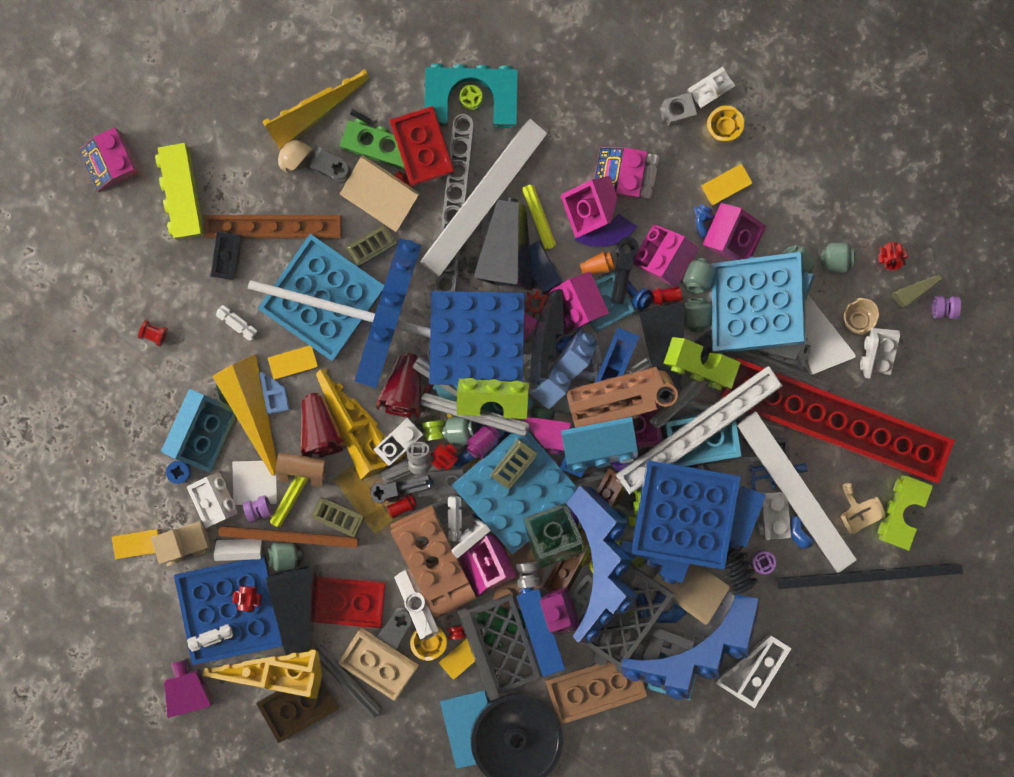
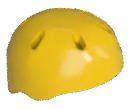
(725, 125)
(429, 645)

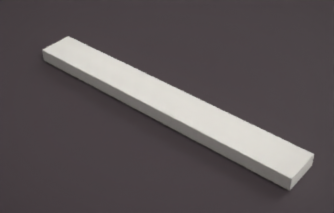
(483, 197)
(702, 427)
(796, 492)

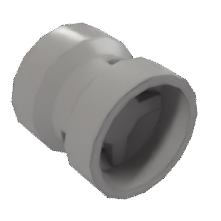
(418, 456)
(528, 580)

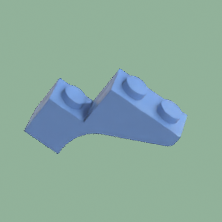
(568, 365)

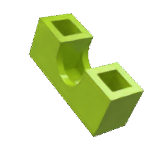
(685, 357)
(510, 395)
(907, 492)

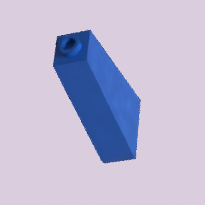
(542, 640)

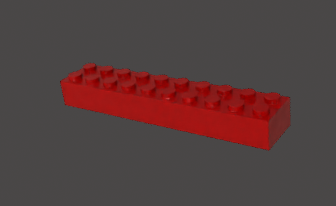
(850, 426)

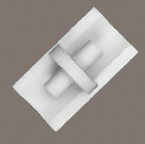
(711, 87)

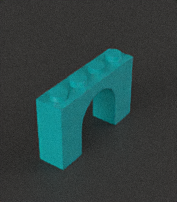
(500, 82)

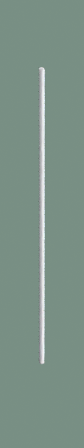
(424, 331)

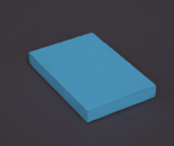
(459, 717)

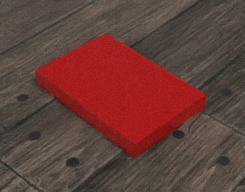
(421, 146)
(349, 602)

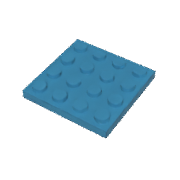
(327, 276)
(758, 303)
(503, 509)

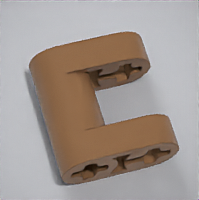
(301, 466)

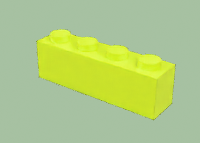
(180, 191)

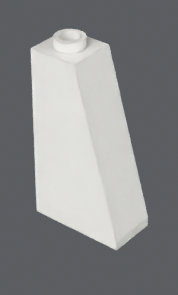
(826, 343)

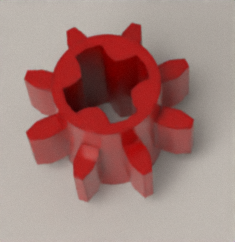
(893, 256)
(536, 297)
(444, 456)
(247, 598)

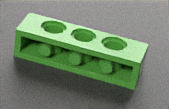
(352, 143)

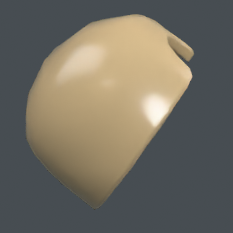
(292, 155)
(861, 316)

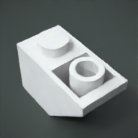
(397, 442)

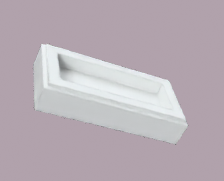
(238, 549)

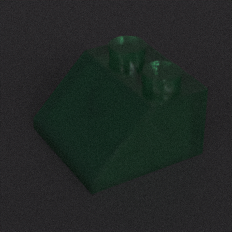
(553, 535)

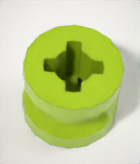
(469, 93)
(433, 430)

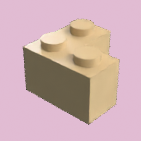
(177, 543)

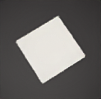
(251, 481)

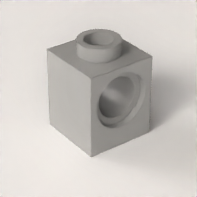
(687, 105)

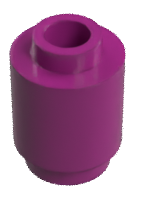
(483, 441)

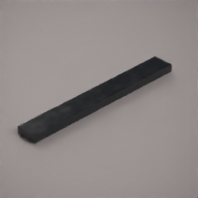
(868, 575)

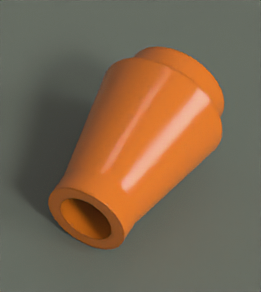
(599, 264)

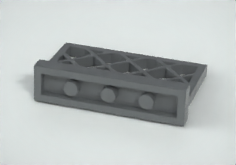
(627, 578)
(480, 653)

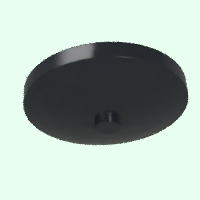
(516, 737)

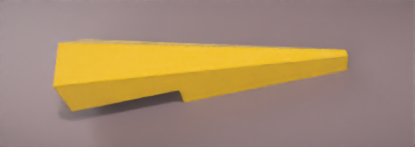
(302, 117)
(244, 393)
(356, 427)
(290, 674)

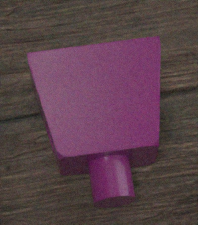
(559, 612)
(186, 690)

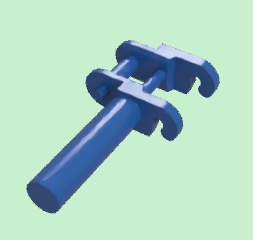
(800, 468)

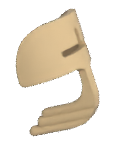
(870, 516)

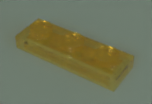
(360, 497)

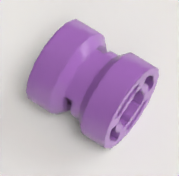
(946, 307)
(257, 509)
(759, 560)

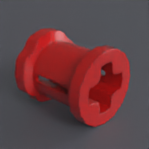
(153, 333)

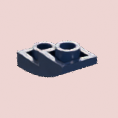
(543, 270)

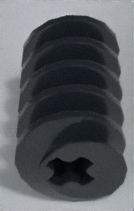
(739, 570)

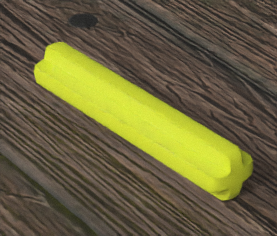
(539, 217)
(288, 501)

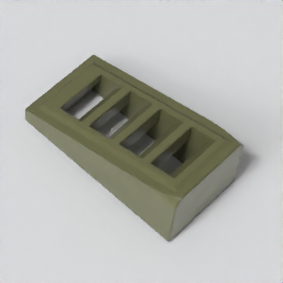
(367, 238)
(910, 293)
(518, 444)
(325, 510)

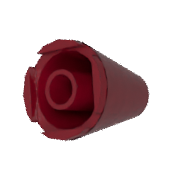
(402, 389)
(319, 429)

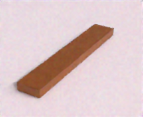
(275, 226)
(288, 536)

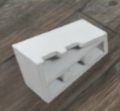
(752, 675)

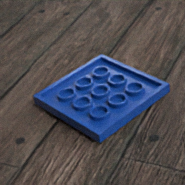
(476, 336)
(685, 514)
(207, 604)

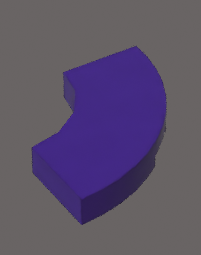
(608, 234)

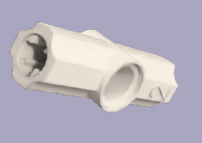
(422, 617)

